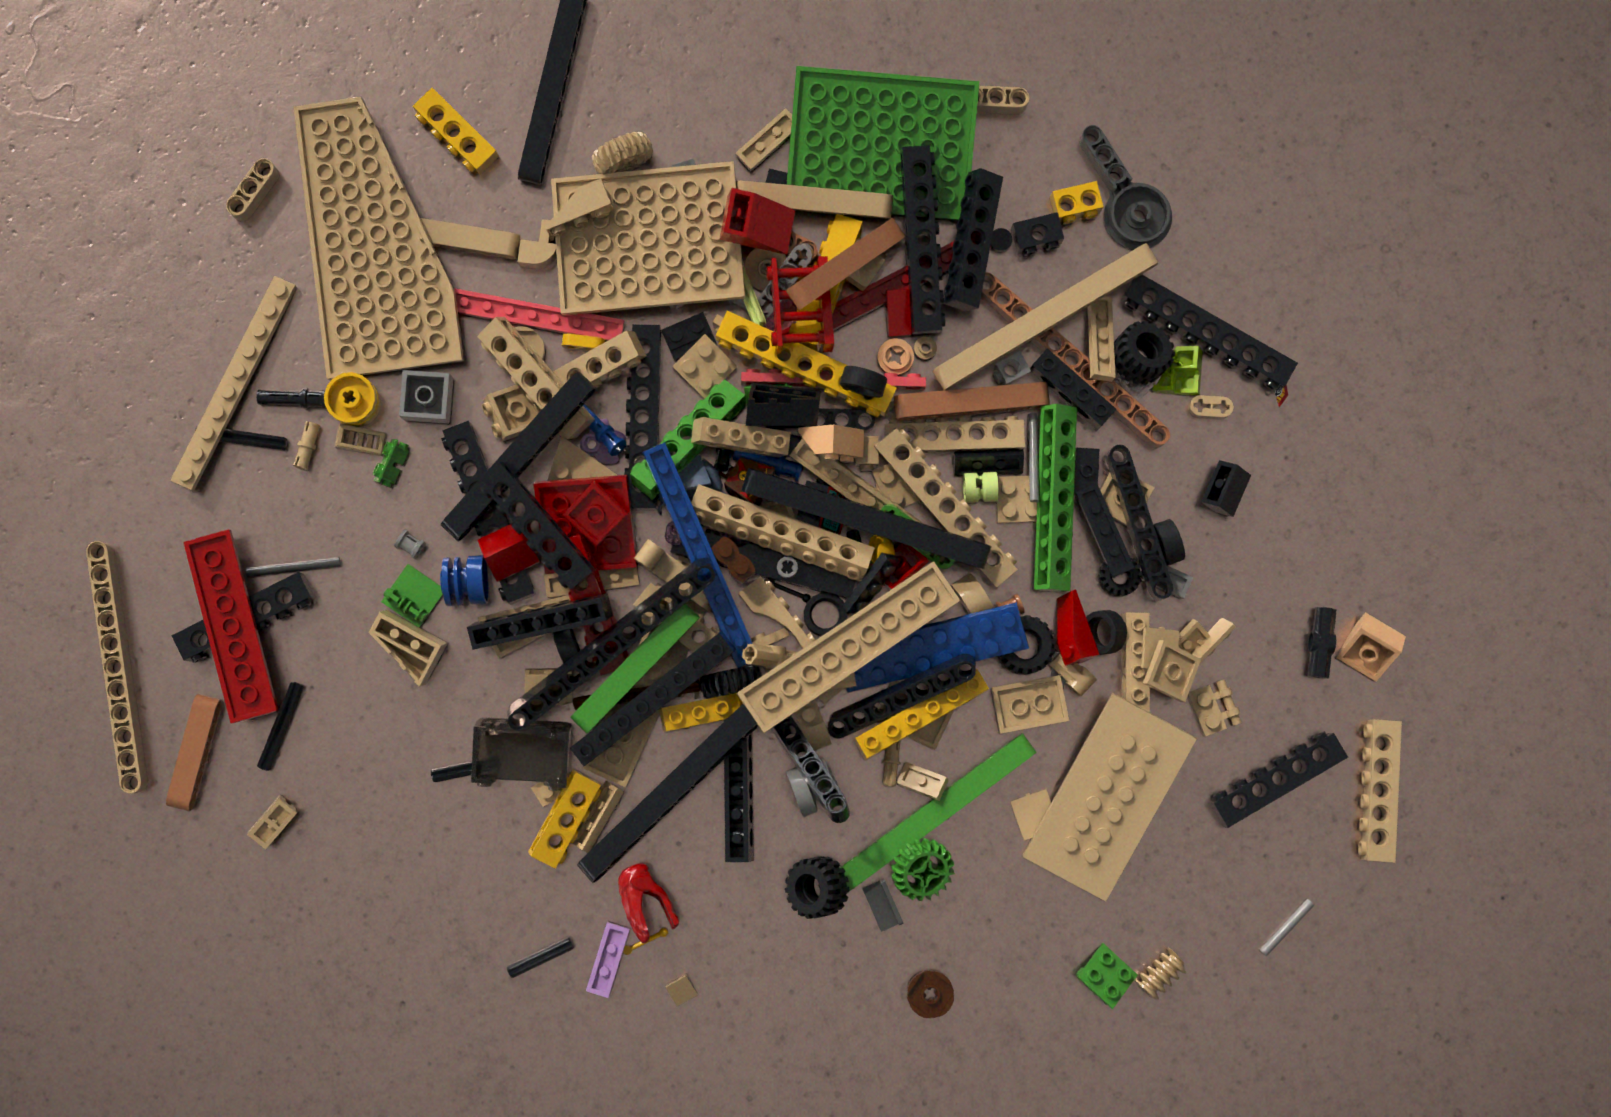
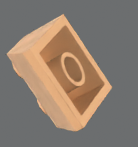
(834, 441)
(1371, 647)

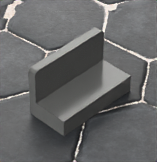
(882, 905)

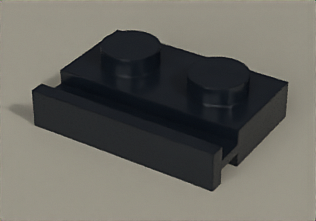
(685, 334)

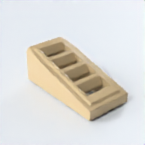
(340, 436)

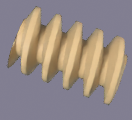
(1162, 974)

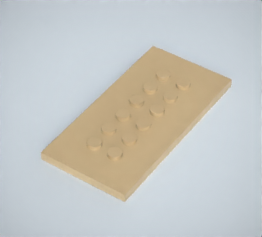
(1109, 796)

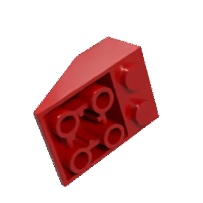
(757, 222)

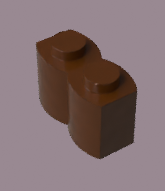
(738, 565)

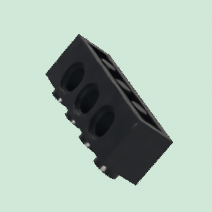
(1072, 389)

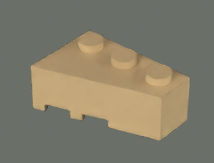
(408, 644)

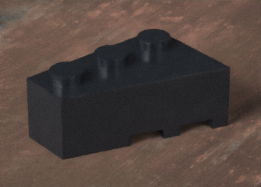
(782, 406)

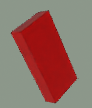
(898, 312)

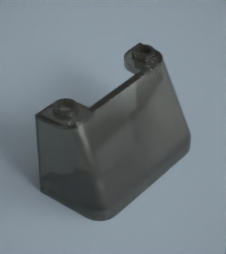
(530, 754)

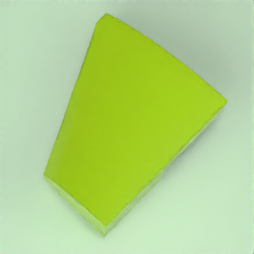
(1184, 373)

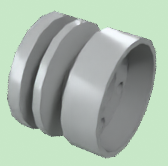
(803, 794)

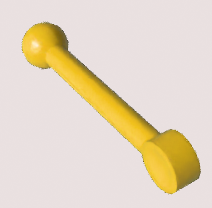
(663, 932)

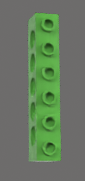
(722, 394)

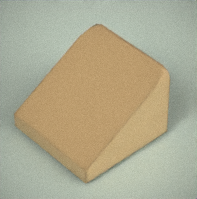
(681, 990)

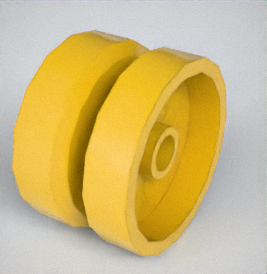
(342, 390)

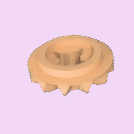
(897, 346)

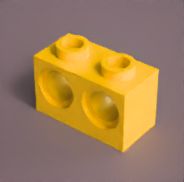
(1074, 197)

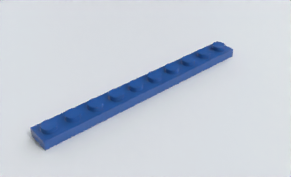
(697, 547)

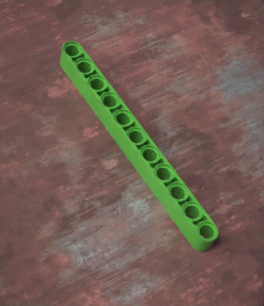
(936, 811)

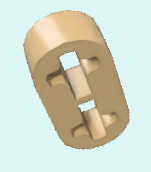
(1210, 412)

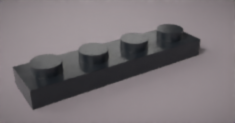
(1104, 530)

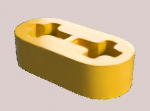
(581, 342)

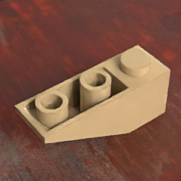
(585, 204)

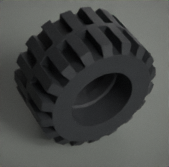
(1153, 343)
(1045, 648)
(802, 891)

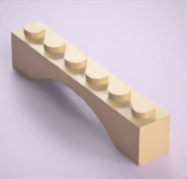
(762, 601)

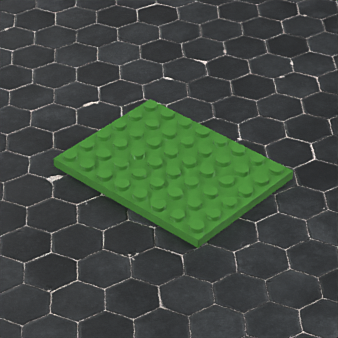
(856, 122)

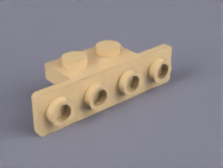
(1201, 643)

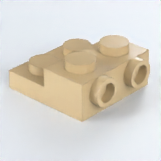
(509, 411)

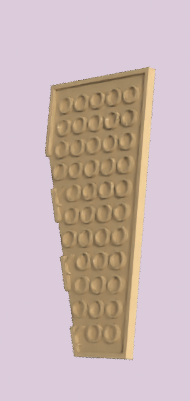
(373, 263)

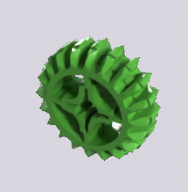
(917, 862)

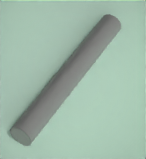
(1287, 927)

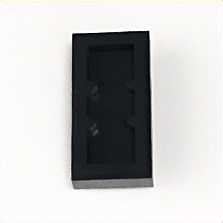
(1086, 468)

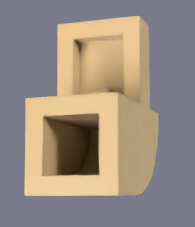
(538, 254)
(971, 594)
(813, 725)

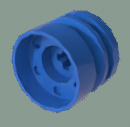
(464, 581)

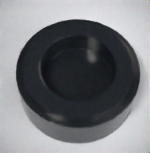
(1001, 240)

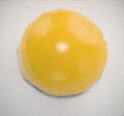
(881, 545)

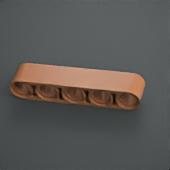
(193, 752)

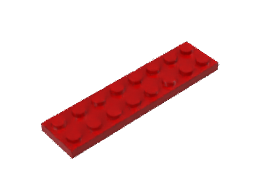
(230, 626)

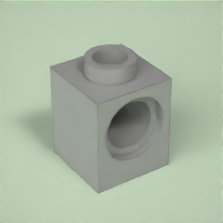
(1018, 362)

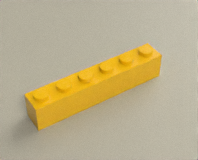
(842, 234)

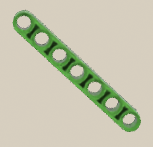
(634, 668)

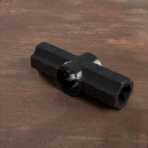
(1322, 642)

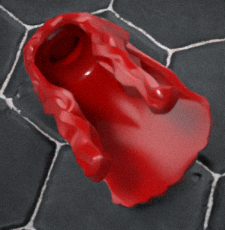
(632, 885)

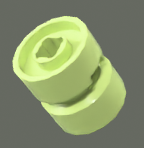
(988, 484)

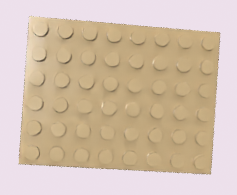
(655, 243)

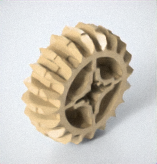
(622, 153)

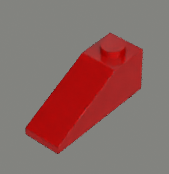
(1073, 631)

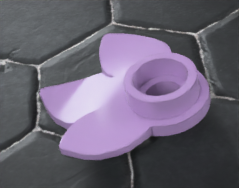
(600, 451)

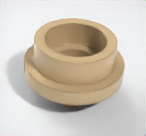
(925, 355)

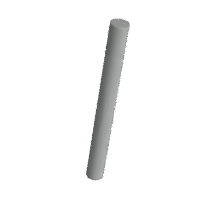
(1033, 457)

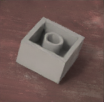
(426, 396)

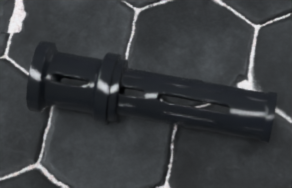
(304, 398)

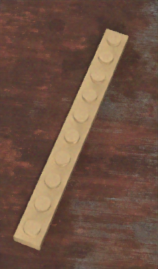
(233, 383)

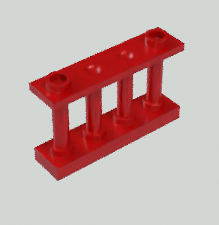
(822, 314)

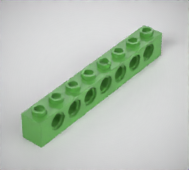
(1056, 498)

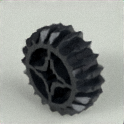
(728, 681)

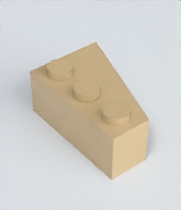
(574, 463)

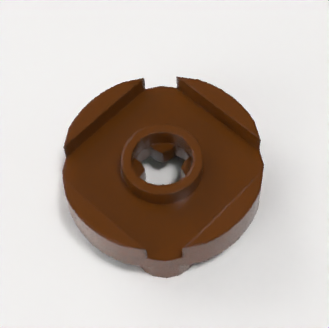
(933, 1007)

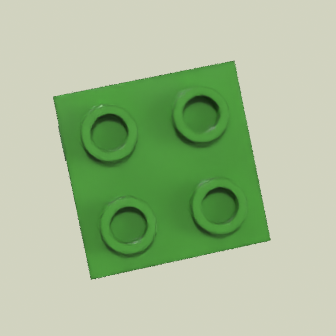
(412, 595)
(1107, 976)

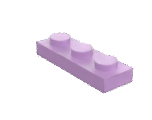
(607, 959)

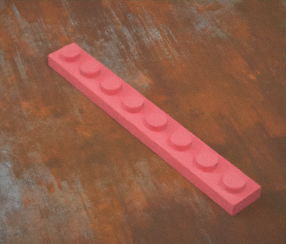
(536, 315)
(911, 382)

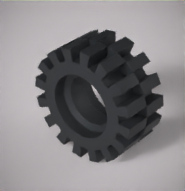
(1120, 589)

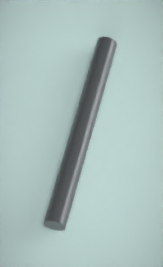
(293, 567)

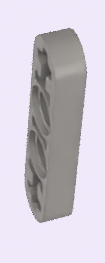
(786, 283)

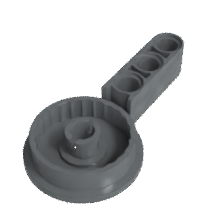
(1127, 197)

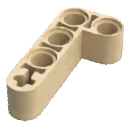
(666, 568)

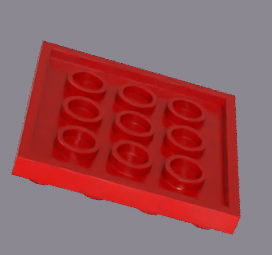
(619, 547)

